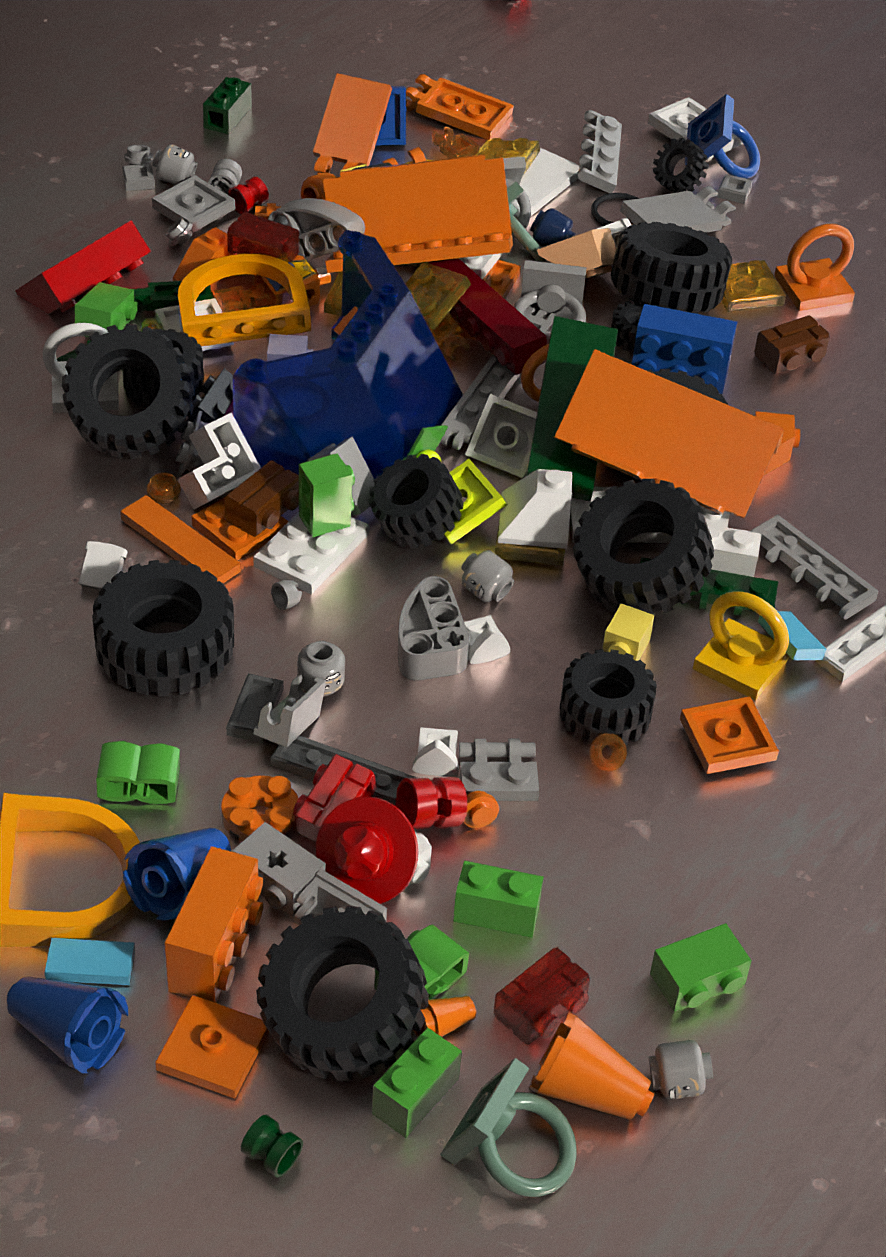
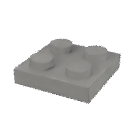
(194, 202)

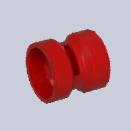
(249, 194)

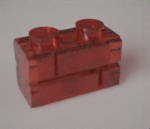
(262, 237)
(542, 996)

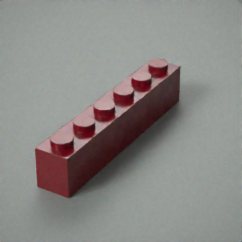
(494, 320)

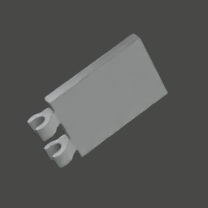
(681, 209)

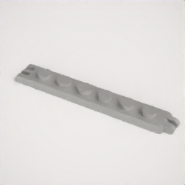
(492, 380)

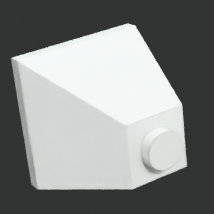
(537, 510)

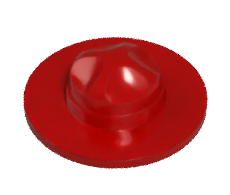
(369, 847)

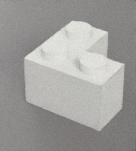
(225, 458)
(734, 549)

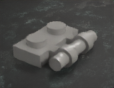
(502, 780)

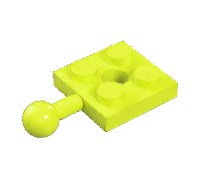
(481, 497)

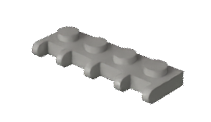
(602, 150)
(815, 566)

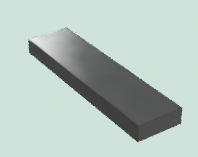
(306, 756)

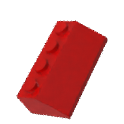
(85, 269)

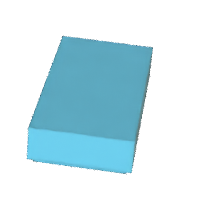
(802, 642)
(90, 961)

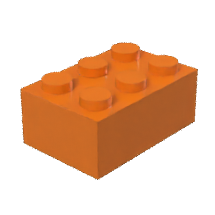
(214, 925)

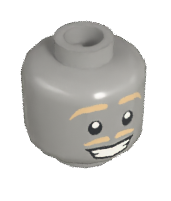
(174, 164)
(487, 576)
(324, 662)
(680, 1069)

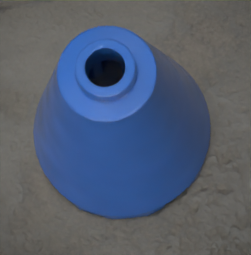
(166, 868)
(70, 1019)

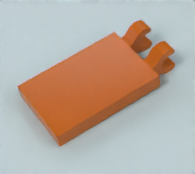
(458, 106)
(351, 122)

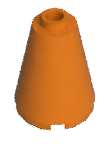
(590, 1073)

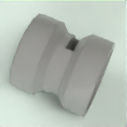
(225, 175)

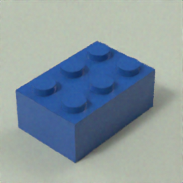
(684, 343)

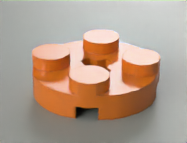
(258, 791)

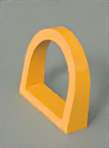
(246, 323)
(45, 813)

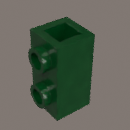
(227, 105)

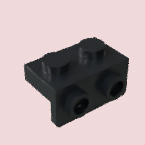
(216, 397)

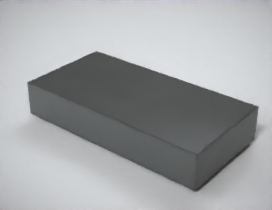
(253, 697)

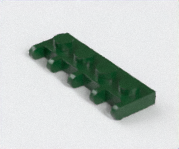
(722, 582)

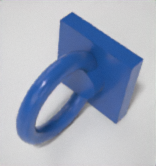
(394, 122)
(714, 130)

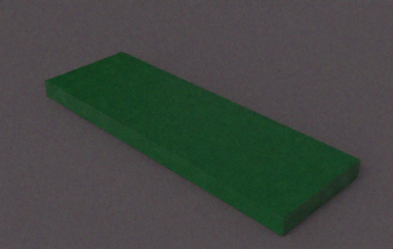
(566, 360)

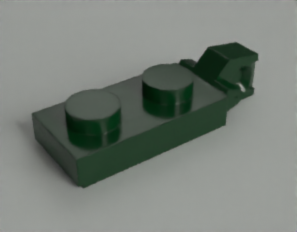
(162, 295)

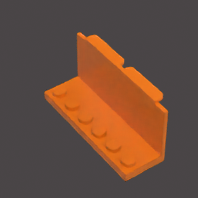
(428, 208)
(668, 434)

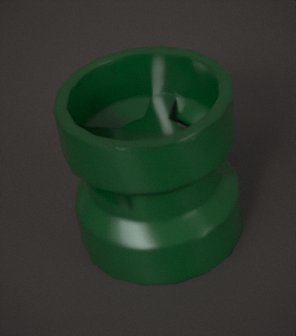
(271, 1145)

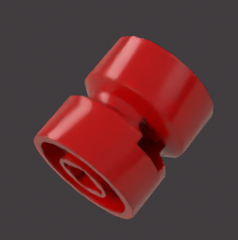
(432, 802)

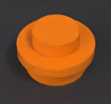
(481, 809)

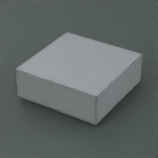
(138, 177)
(735, 188)

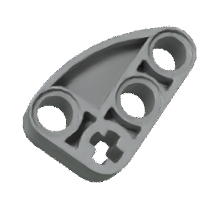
(318, 224)
(432, 632)

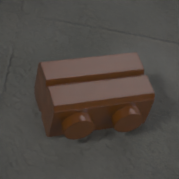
(791, 344)
(262, 499)

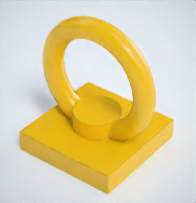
(740, 654)

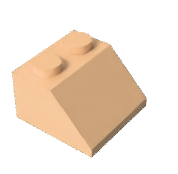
(590, 250)

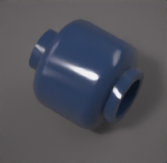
(551, 227)

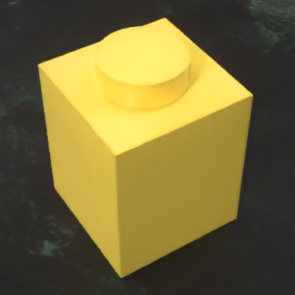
(628, 631)

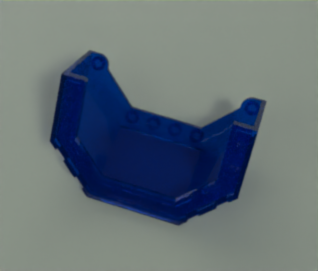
(372, 384)

